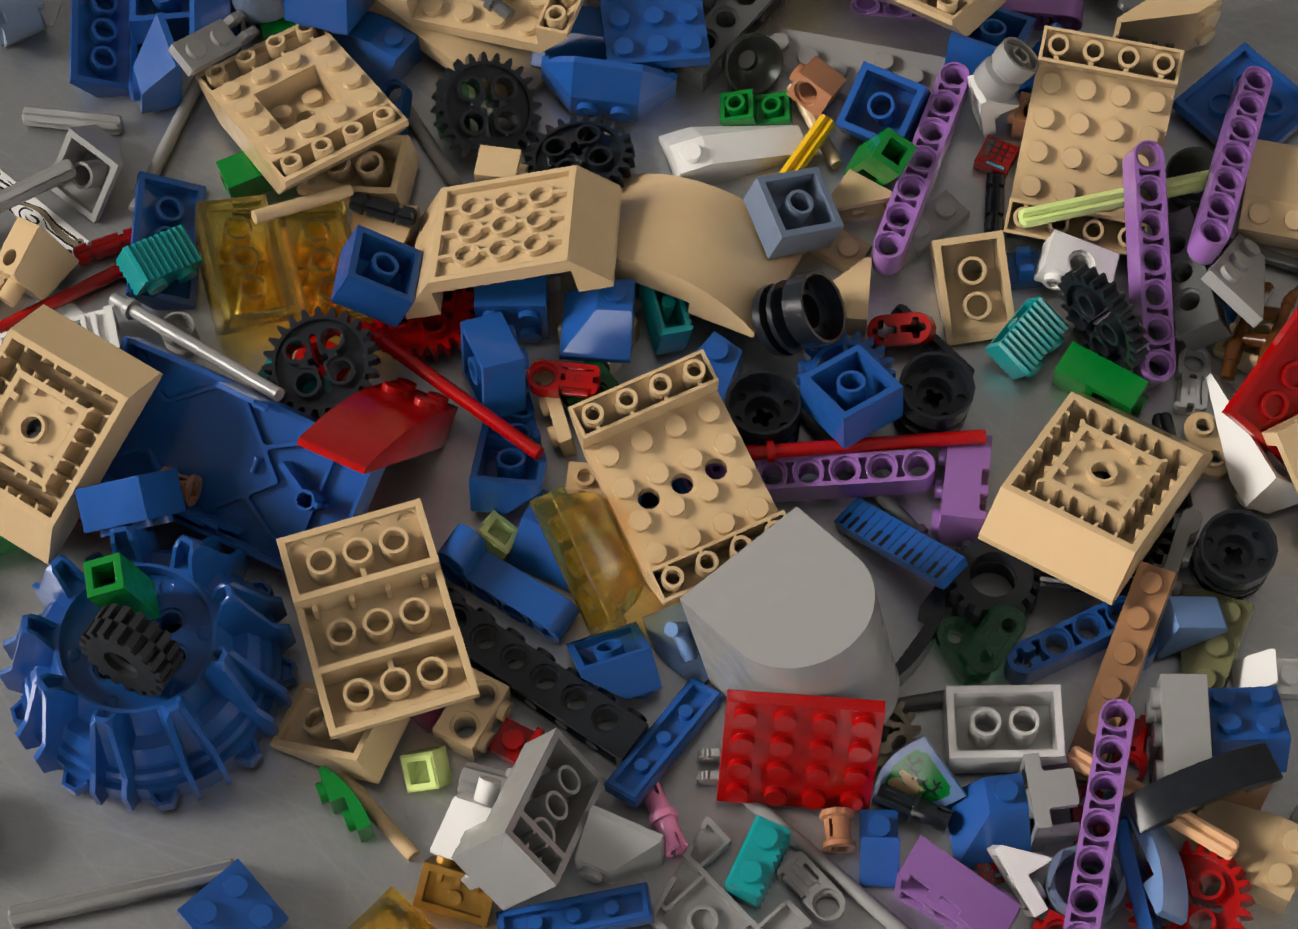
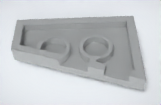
(1240, 278)

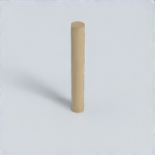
(827, 148)
(302, 203)
(381, 819)

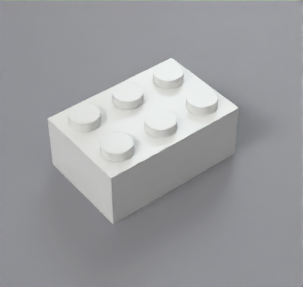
(996, 724)

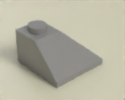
(97, 165)
(616, 848)

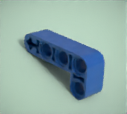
(503, 586)
(1068, 637)

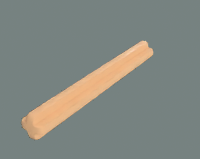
(1187, 824)

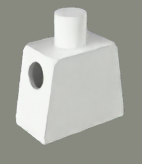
(464, 813)

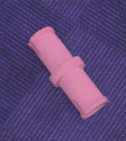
(664, 820)

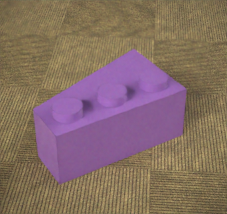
(962, 492)
(952, 892)

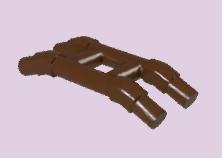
(1244, 336)

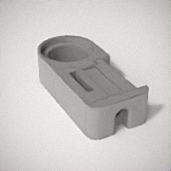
(1191, 384)
(811, 886)

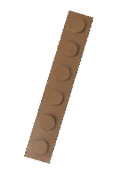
(1126, 651)

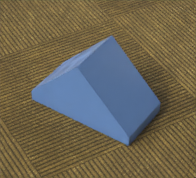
(1188, 623)

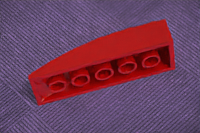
(381, 426)

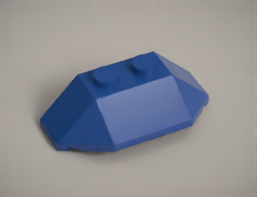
(607, 87)

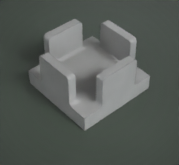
(1050, 794)

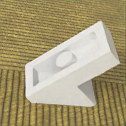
(986, 110)
(1265, 671)
(1015, 869)

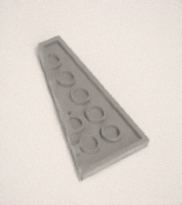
(848, 56)

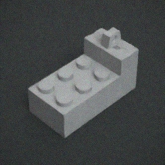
(532, 823)

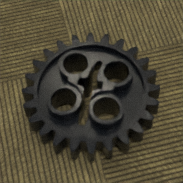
(456, 107)
(586, 144)
(1091, 298)
(352, 353)

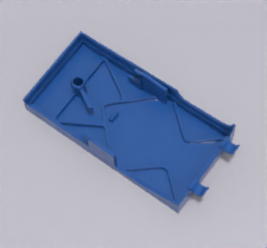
(244, 450)

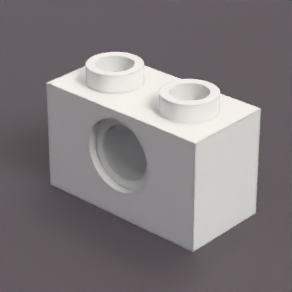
(1065, 251)

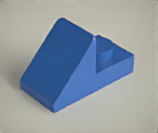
(878, 848)

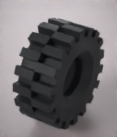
(131, 649)

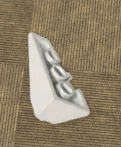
(728, 152)
(1253, 470)

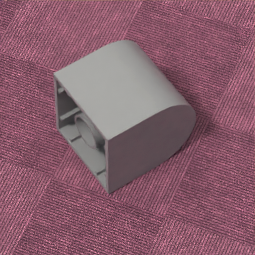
(794, 619)

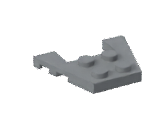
(697, 900)

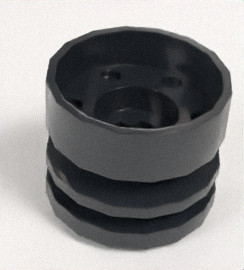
(798, 314)
(932, 382)
(765, 407)
(1239, 537)

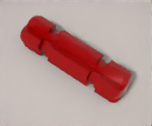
(102, 246)

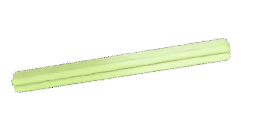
(1104, 201)

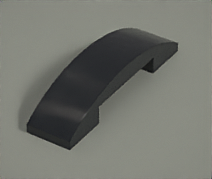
(931, 616)
(1201, 785)

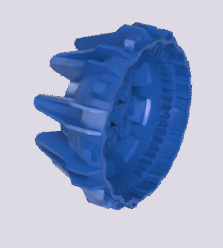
(205, 715)

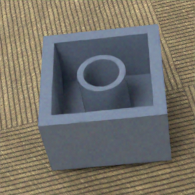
(793, 212)

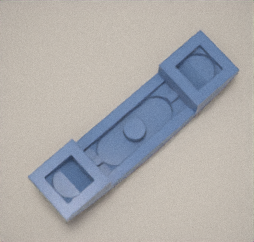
(1168, 885)

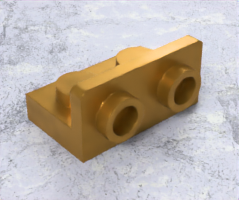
(445, 894)

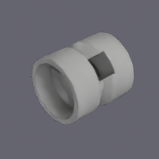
(1006, 69)

